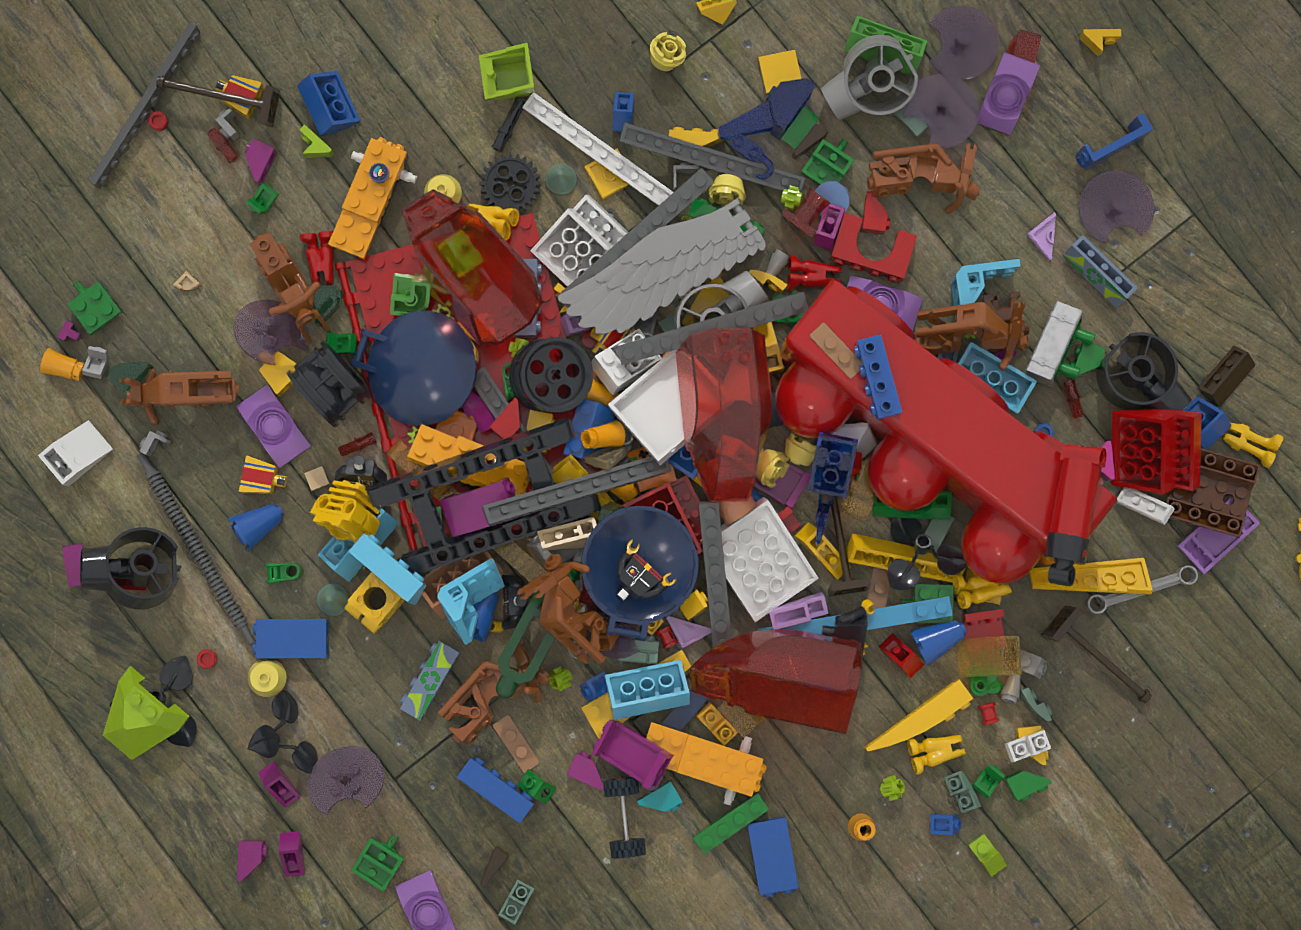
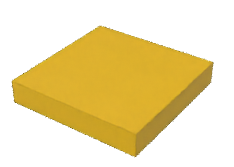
(778, 68)
(604, 180)

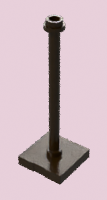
(267, 106)
(848, 584)
(1062, 624)

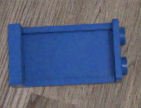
(1139, 130)
(291, 638)
(772, 856)

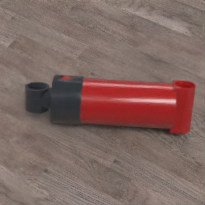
(1073, 511)

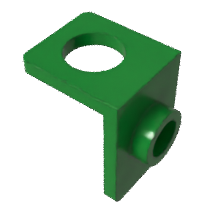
(535, 785)

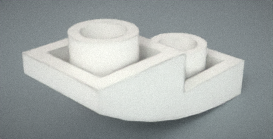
(1027, 746)

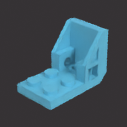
(966, 292)
(466, 592)

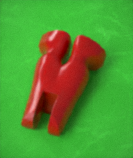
(321, 258)
(814, 274)

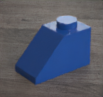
(622, 110)

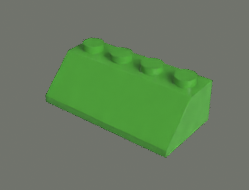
(911, 44)

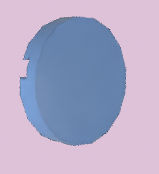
(835, 194)

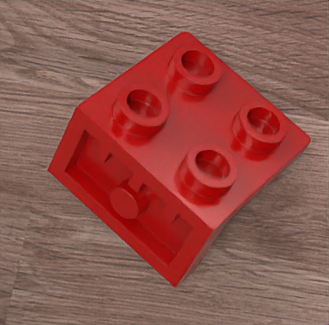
(983, 623)

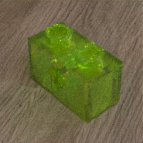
(460, 253)

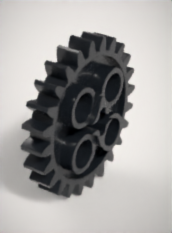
(515, 167)

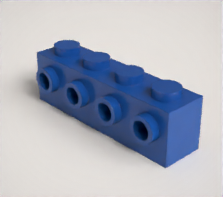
(878, 377)
(495, 789)

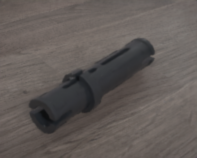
(505, 131)

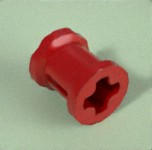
(666, 637)
(988, 713)

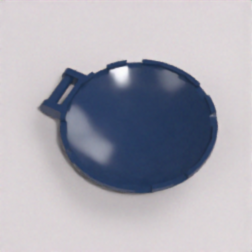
(419, 367)
(663, 545)

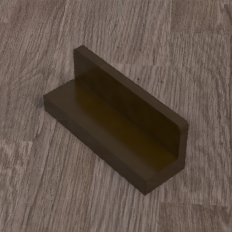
(1227, 375)

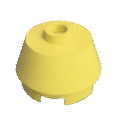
(667, 51)
(446, 185)
(726, 189)
(799, 449)
(771, 467)
(267, 677)

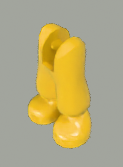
(498, 218)
(980, 589)
(937, 751)

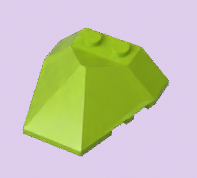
(138, 718)

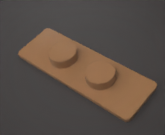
(836, 350)
(879, 588)
(516, 743)

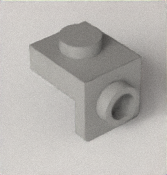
(223, 119)
(96, 362)
(149, 443)
(1032, 664)

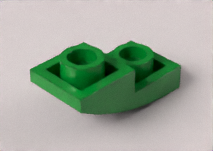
(800, 127)

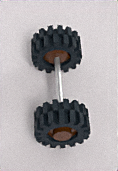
(627, 847)

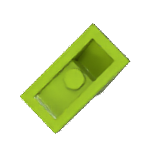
(318, 148)
(987, 855)

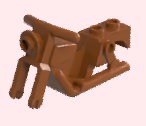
(926, 162)
(287, 282)
(974, 320)
(180, 389)
(559, 613)
(483, 686)

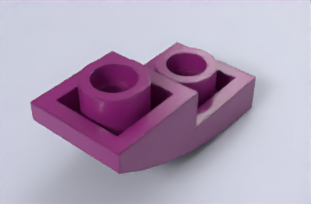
(477, 408)
(72, 563)

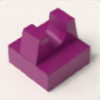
(67, 331)

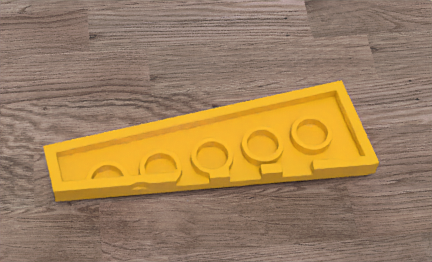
(1106, 576)
(599, 710)

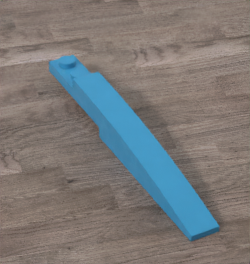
(885, 616)

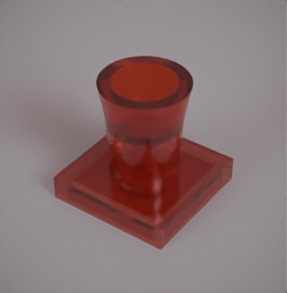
(807, 212)

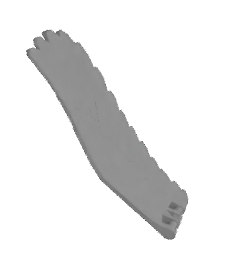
(661, 267)

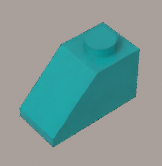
(662, 798)

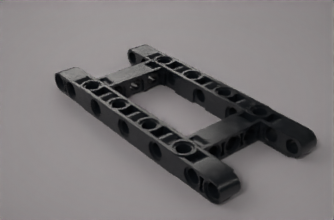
(470, 463)

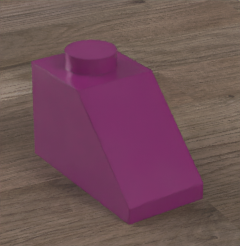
(260, 158)
(829, 226)
(585, 770)
(278, 784)
(291, 854)
(250, 856)

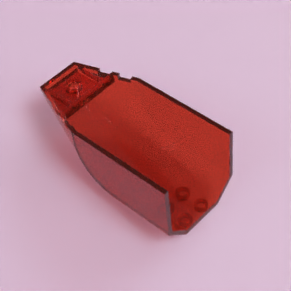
(493, 297)
(725, 408)
(784, 676)

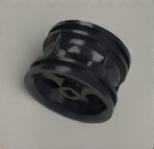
(524, 381)
(328, 383)

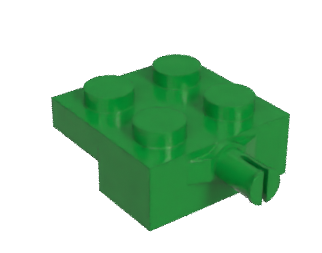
(828, 163)
(94, 307)
(929, 591)
(378, 862)

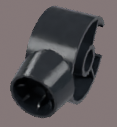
(1164, 397)
(98, 570)

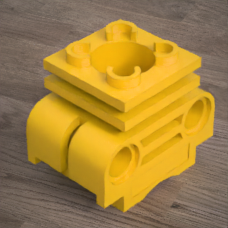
(346, 512)
(359, 604)

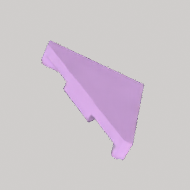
(1043, 236)
(686, 631)

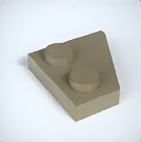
(606, 457)

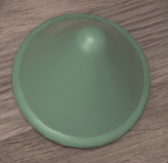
(560, 179)
(332, 599)

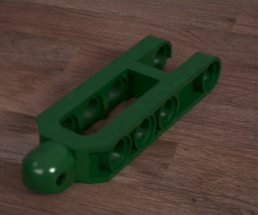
(509, 678)

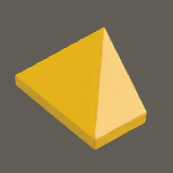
(716, 9)

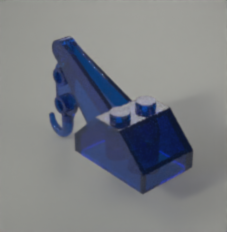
(774, 116)
(831, 473)

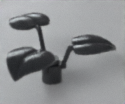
(905, 576)
(178, 676)
(266, 741)

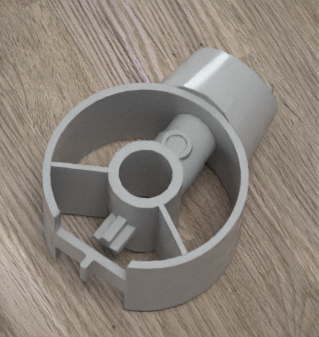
(845, 96)
(742, 292)

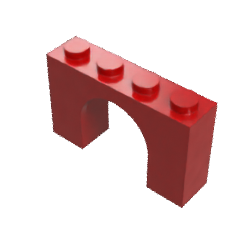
(847, 253)

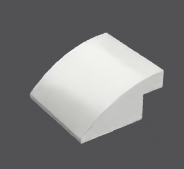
(578, 240)

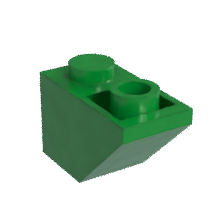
(1087, 357)
(1023, 784)

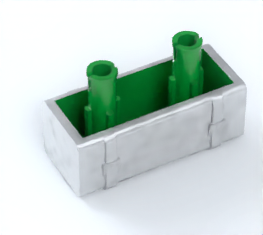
(1054, 344)

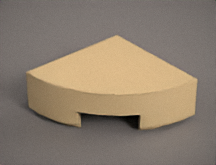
(186, 282)

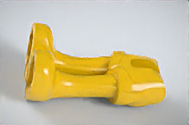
(1272, 444)

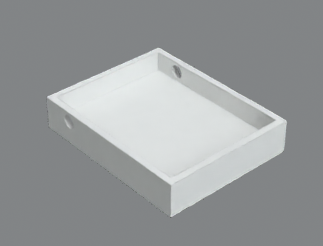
(653, 409)
(763, 561)

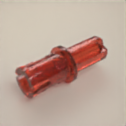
(222, 145)
(1073, 398)
(358, 444)

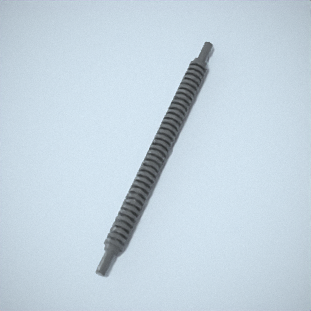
(189, 536)

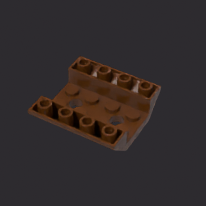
(1218, 478)

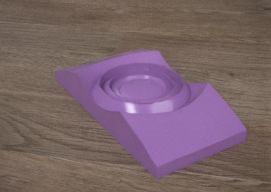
(1007, 93)
(901, 302)
(273, 426)
(1208, 547)
(424, 903)

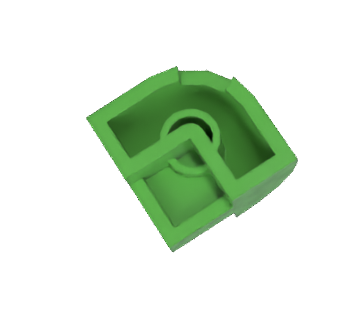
(409, 294)

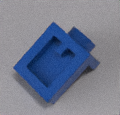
(594, 687)
(945, 824)

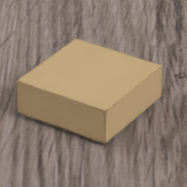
(317, 478)

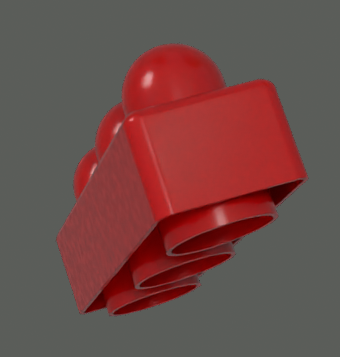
(947, 437)

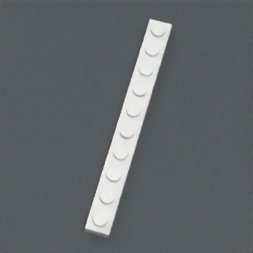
(597, 149)

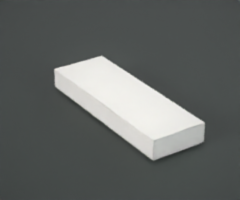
(1145, 505)

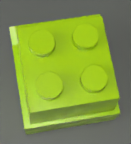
(507, 73)

